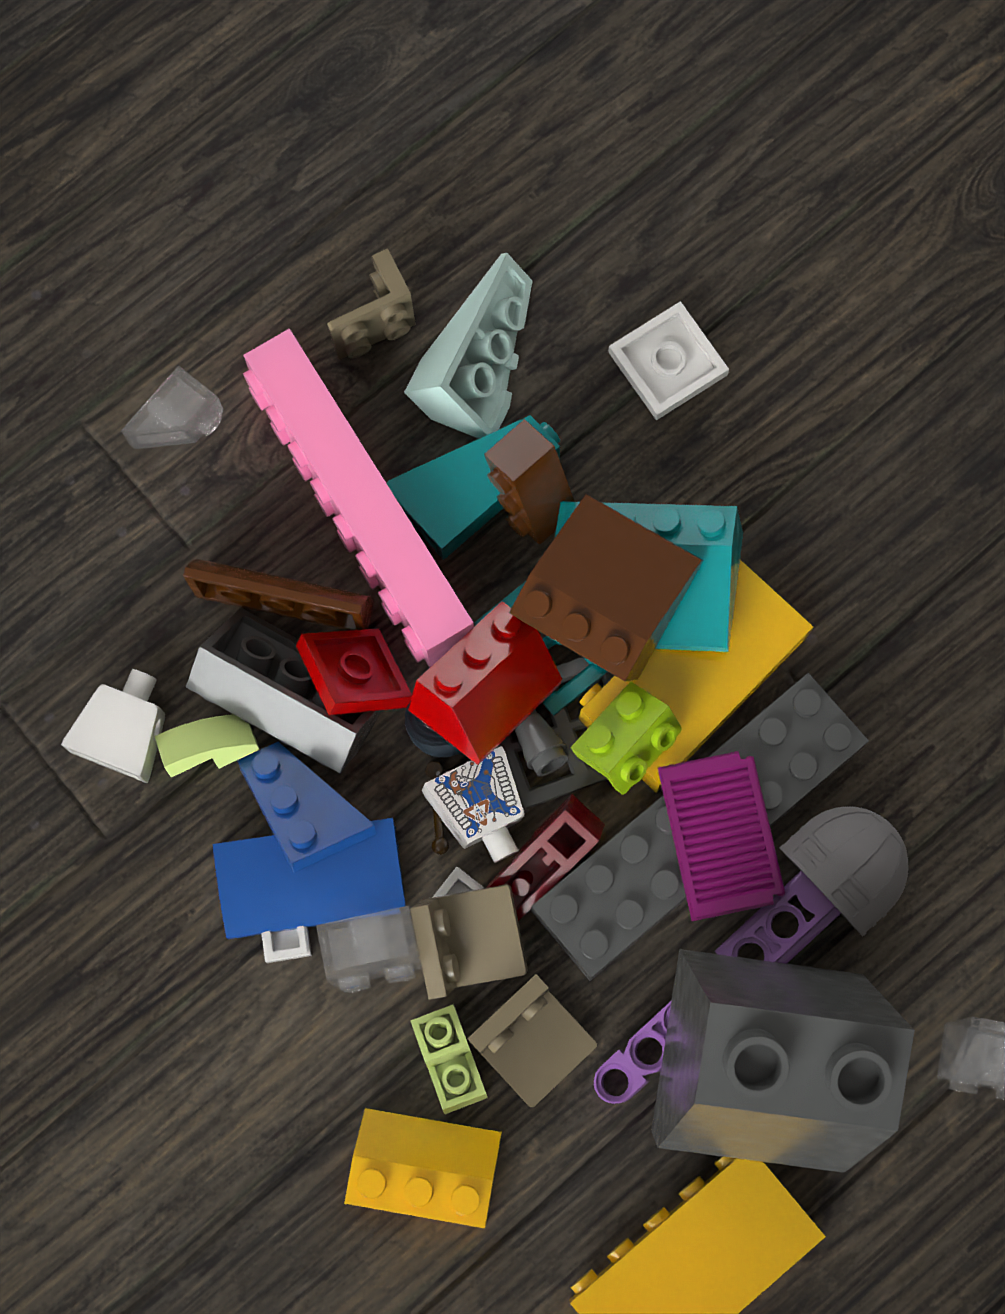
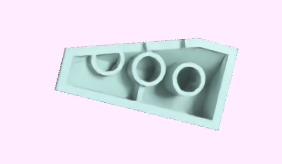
(470, 362)

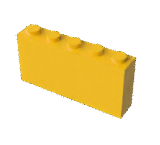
(712, 685)
(708, 1252)

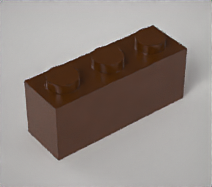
(529, 481)

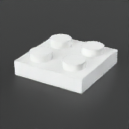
(668, 360)

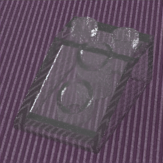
(973, 1055)

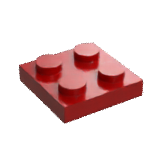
(353, 671)

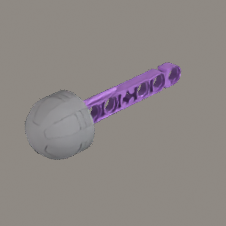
(847, 867)

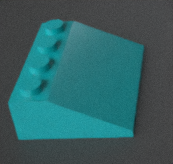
(714, 536)

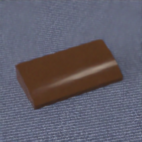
(279, 595)

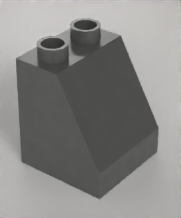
(779, 1063)

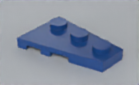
(302, 808)

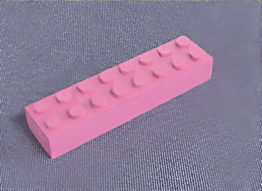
(357, 494)

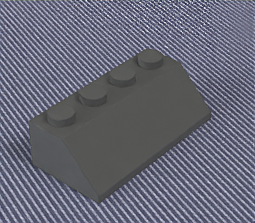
(263, 680)

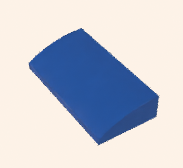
(265, 894)

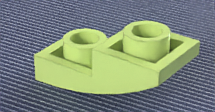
(218, 737)
(449, 1059)

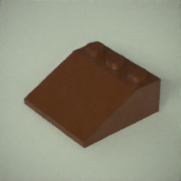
(606, 588)

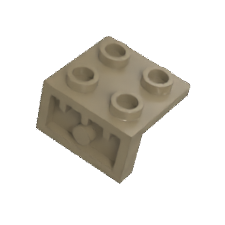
(383, 318)
(468, 939)
(532, 1041)

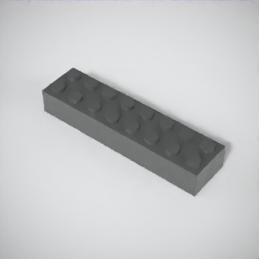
(637, 872)

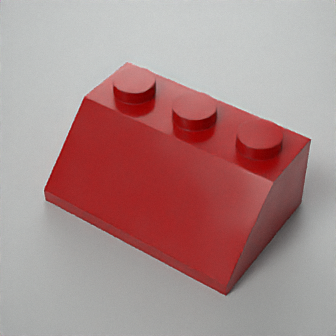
(486, 684)

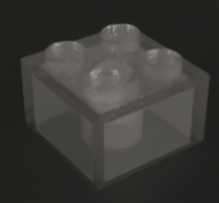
(369, 949)

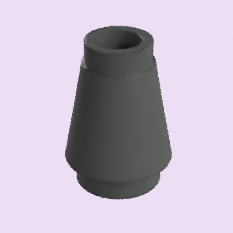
(541, 745)

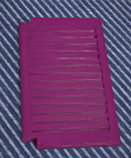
(721, 835)

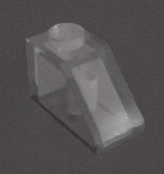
(175, 414)

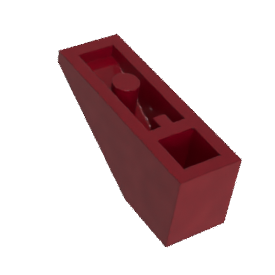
(550, 853)

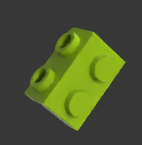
(628, 737)

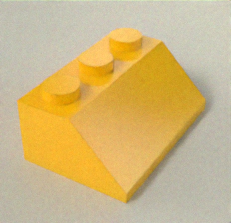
(423, 1168)

